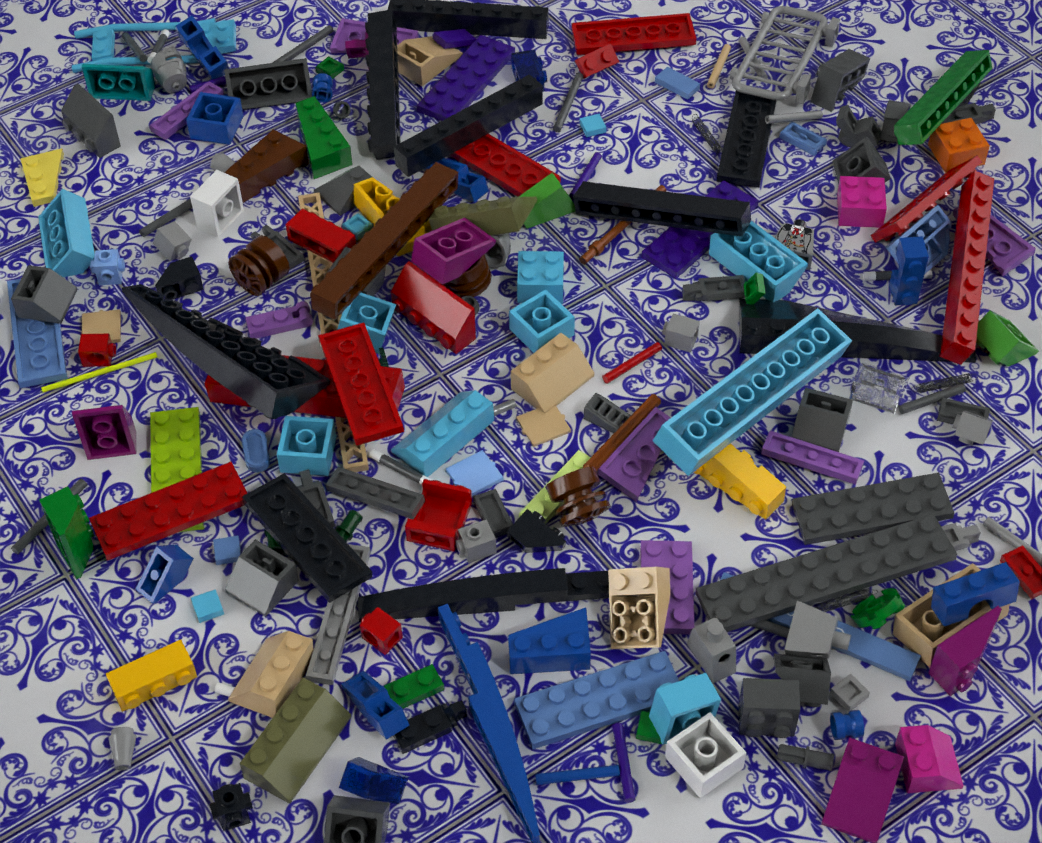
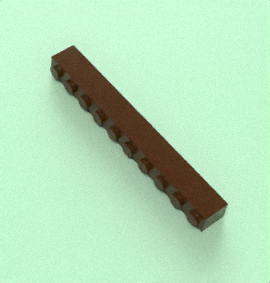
(383, 241)

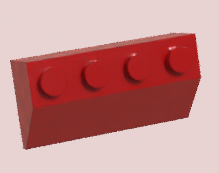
(434, 308)

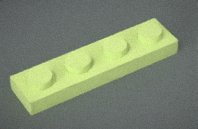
(542, 502)

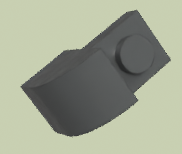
(894, 112)
(855, 130)

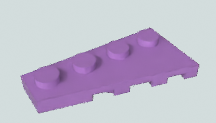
(354, 29)
(635, 458)

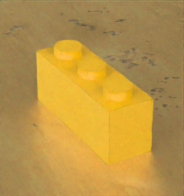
(151, 675)

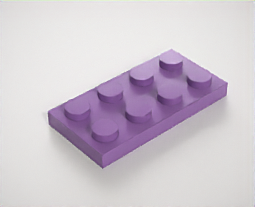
(677, 557)

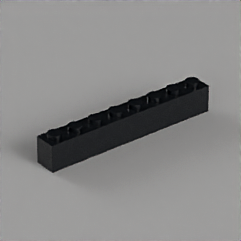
(473, 17)
(383, 84)
(468, 125)
(663, 208)

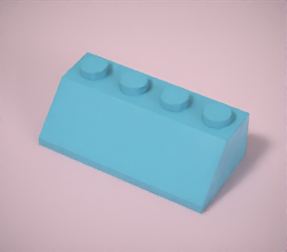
(66, 235)
(759, 254)
(445, 432)

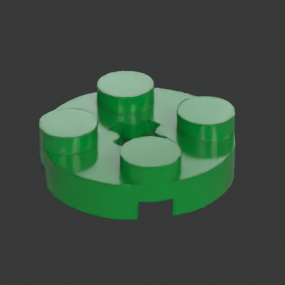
(874, 610)

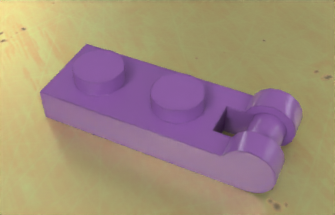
(279, 321)

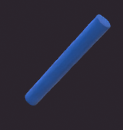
(577, 774)

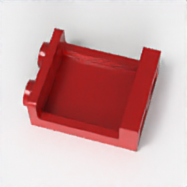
(440, 515)

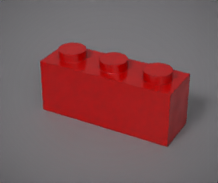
(318, 235)

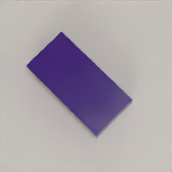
(453, 38)

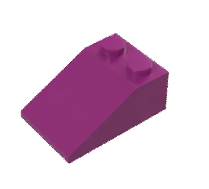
(451, 249)
(106, 431)
(960, 654)
(862, 790)

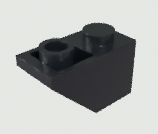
(180, 279)
(534, 535)

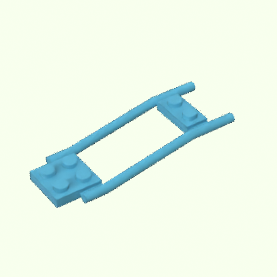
(219, 34)

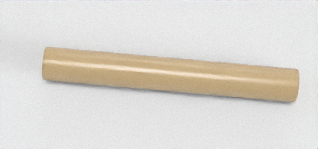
(718, 66)

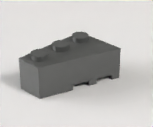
(837, 76)

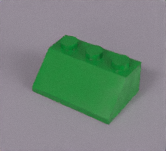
(69, 528)

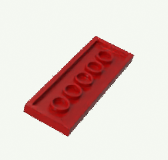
(634, 33)
(502, 164)
(926, 200)
(360, 384)
(168, 510)

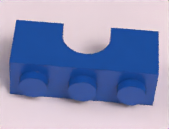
(206, 55)
(908, 279)
(956, 598)

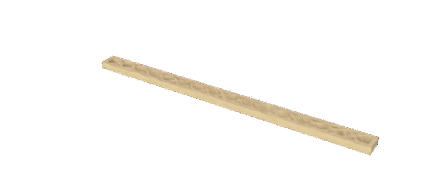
(317, 276)

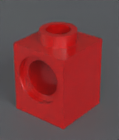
(96, 350)
(381, 630)

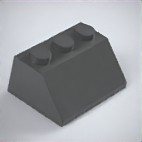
(90, 122)

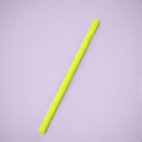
(99, 372)

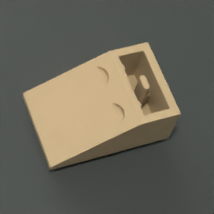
(424, 59)
(638, 606)

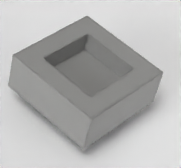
(849, 692)

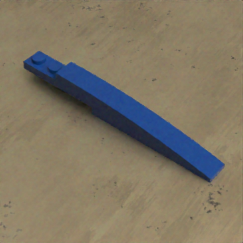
(492, 720)

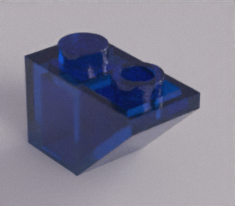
(373, 781)

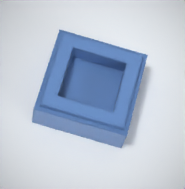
(227, 549)

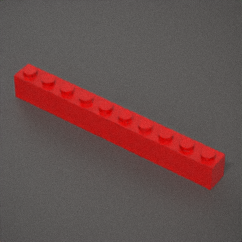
(967, 268)

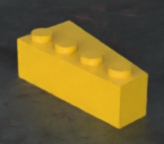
(374, 201)
(744, 481)

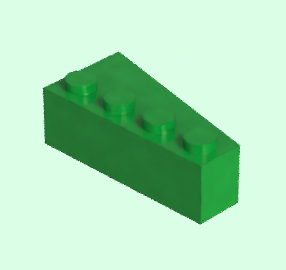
(324, 142)

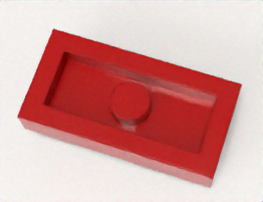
(597, 61)
(1026, 570)

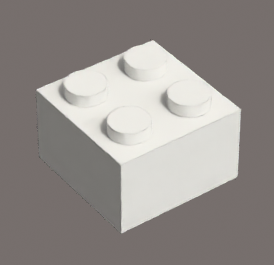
(217, 203)
(705, 755)

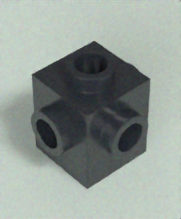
(231, 806)

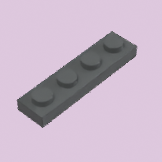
(375, 492)

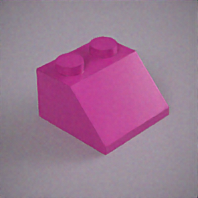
(928, 759)

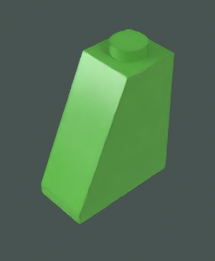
(551, 203)

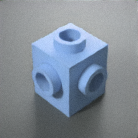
(108, 267)

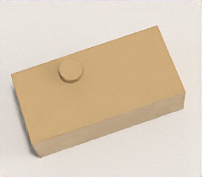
(921, 628)

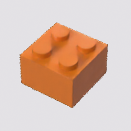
(958, 142)

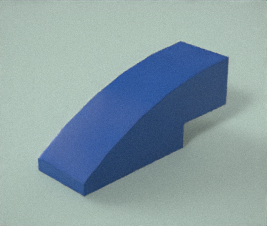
(470, 185)
(375, 704)

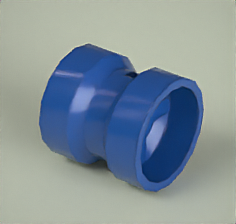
(322, 87)
(847, 725)

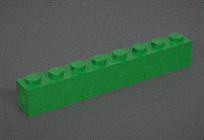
(943, 98)

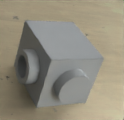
(172, 241)
(681, 332)
(972, 428)
(476, 541)

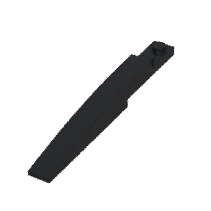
(488, 593)

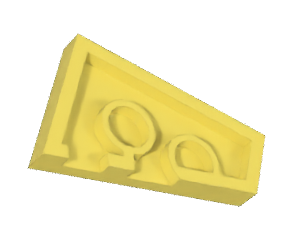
(42, 175)

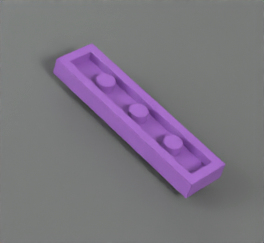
(176, 117)
(812, 457)

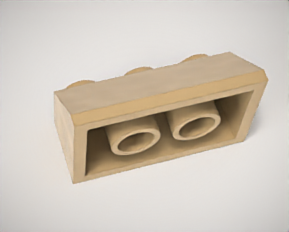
(551, 373)
(273, 673)

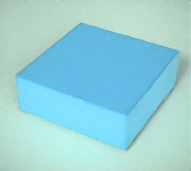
(592, 125)
(357, 225)
(207, 606)

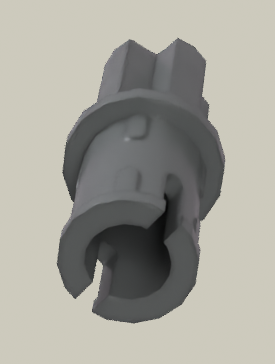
(805, 757)

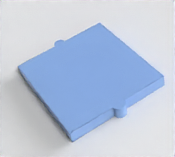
(475, 473)

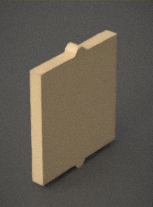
(103, 322)
(542, 426)

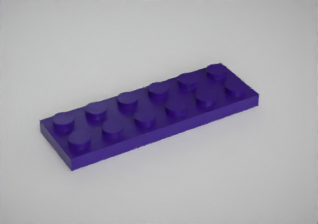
(466, 78)
(680, 248)

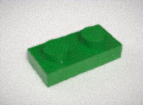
(415, 686)

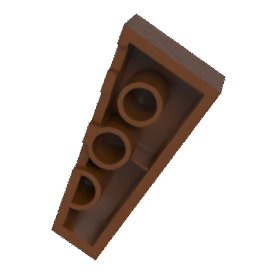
(267, 162)

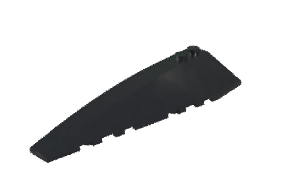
(870, 338)
(237, 362)

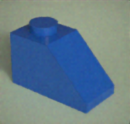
(163, 572)

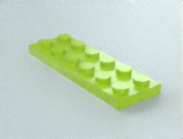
(175, 448)

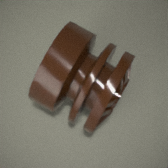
(259, 265)
(473, 280)
(576, 493)

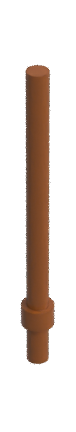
(597, 247)

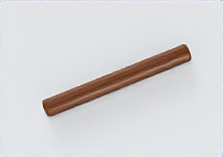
(623, 432)

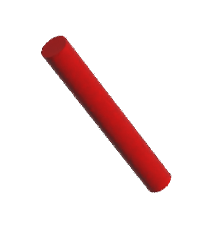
(632, 362)

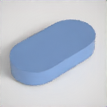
(255, 450)

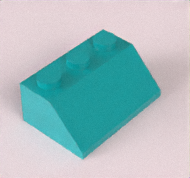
(119, 82)

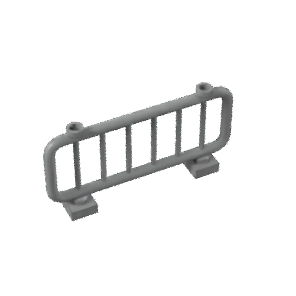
(802, 87)

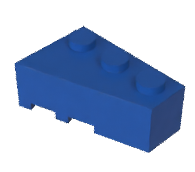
(552, 645)

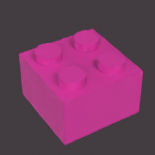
(861, 201)

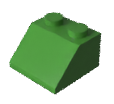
(1003, 340)

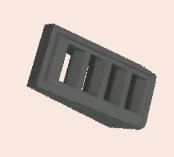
(604, 406)

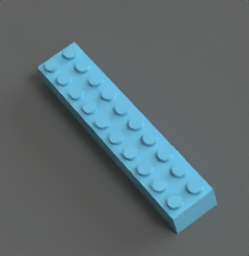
(751, 392)

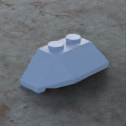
(935, 231)

